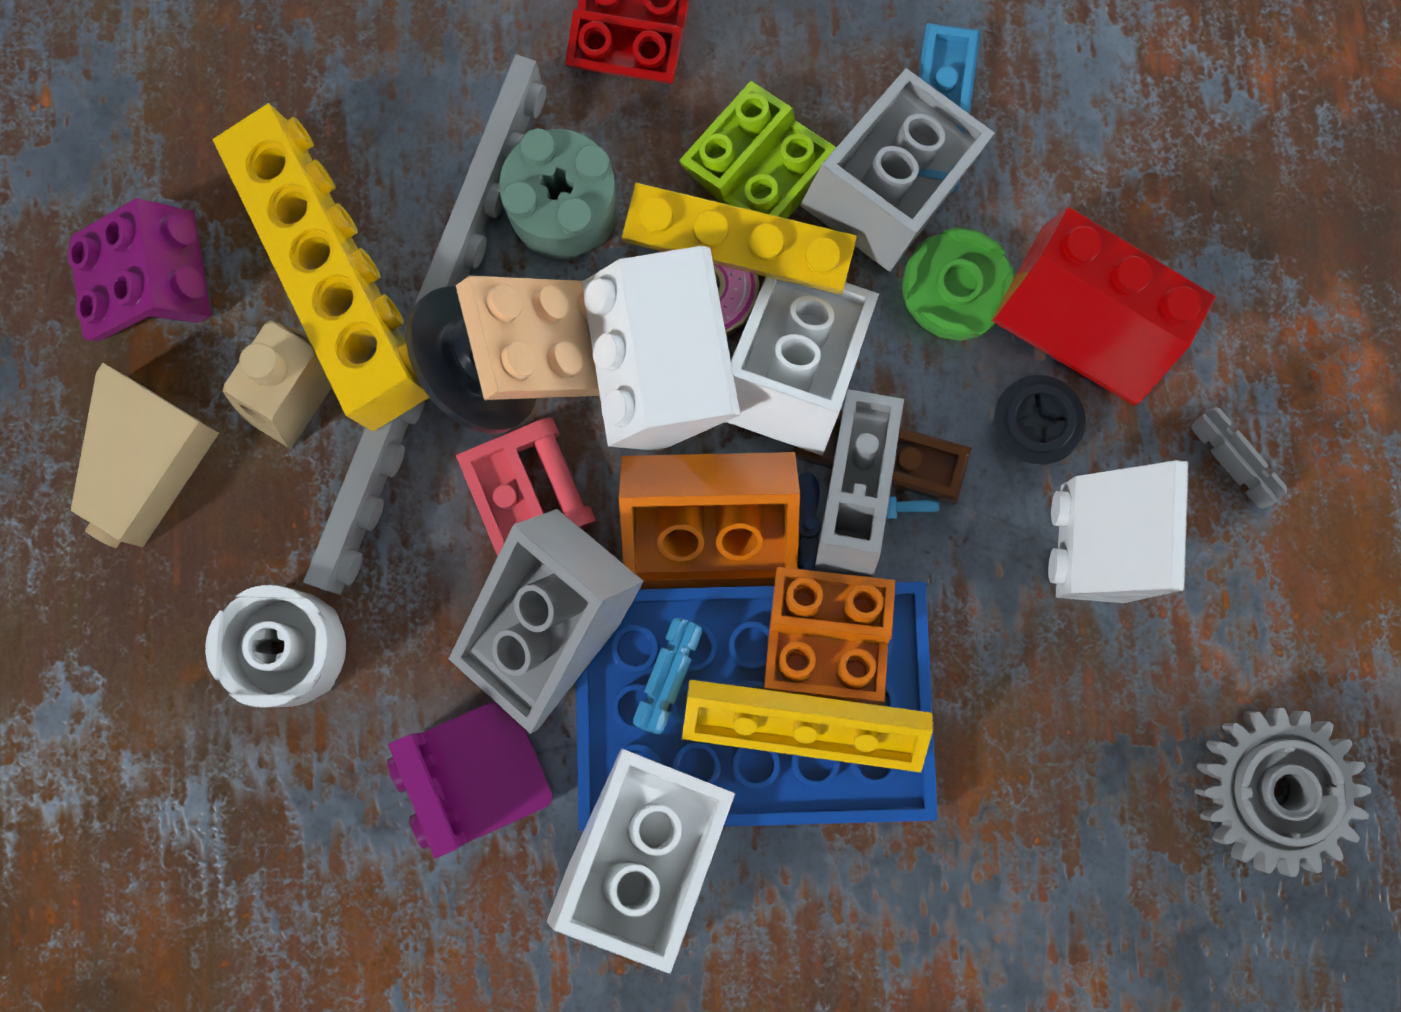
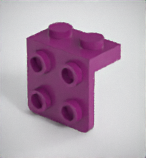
(136, 267)
(468, 777)

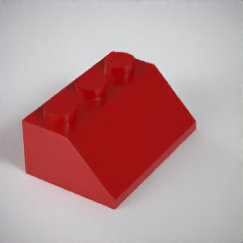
(1102, 306)

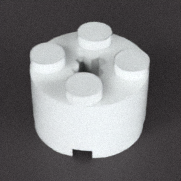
(242, 641)

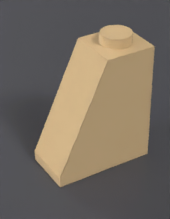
(133, 459)

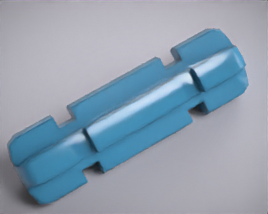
(667, 676)

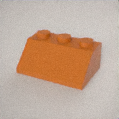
(709, 518)

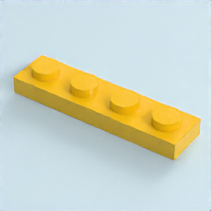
(740, 238)
(807, 726)

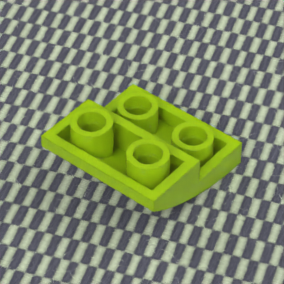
(757, 155)

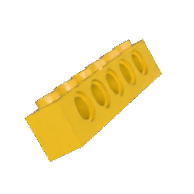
(300, 231)

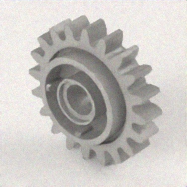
(1318, 797)

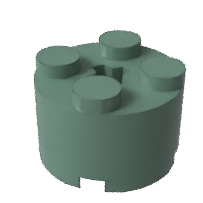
(552, 165)

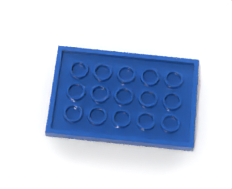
(733, 651)

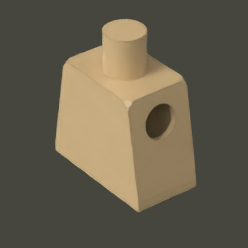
(278, 383)

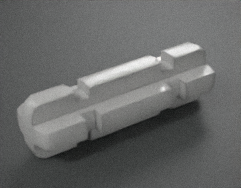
(1239, 458)

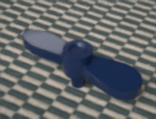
(808, 522)

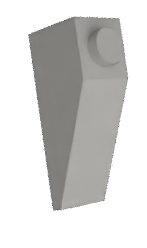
(860, 485)

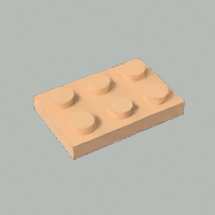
(529, 337)

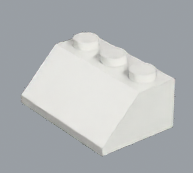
(660, 348)

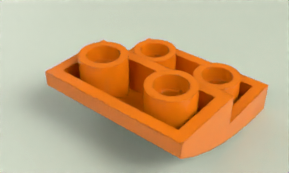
(829, 635)

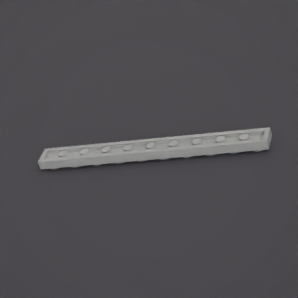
(460, 248)

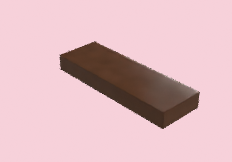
(921, 463)

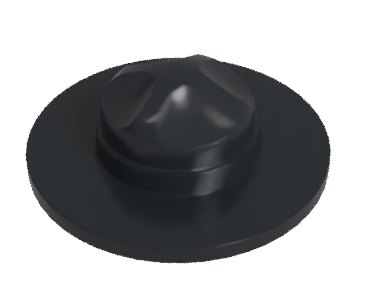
(447, 369)

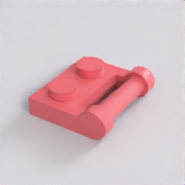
(503, 485)

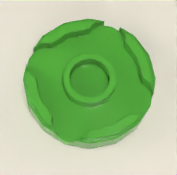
(956, 283)

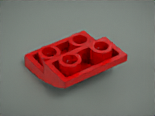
(628, 37)

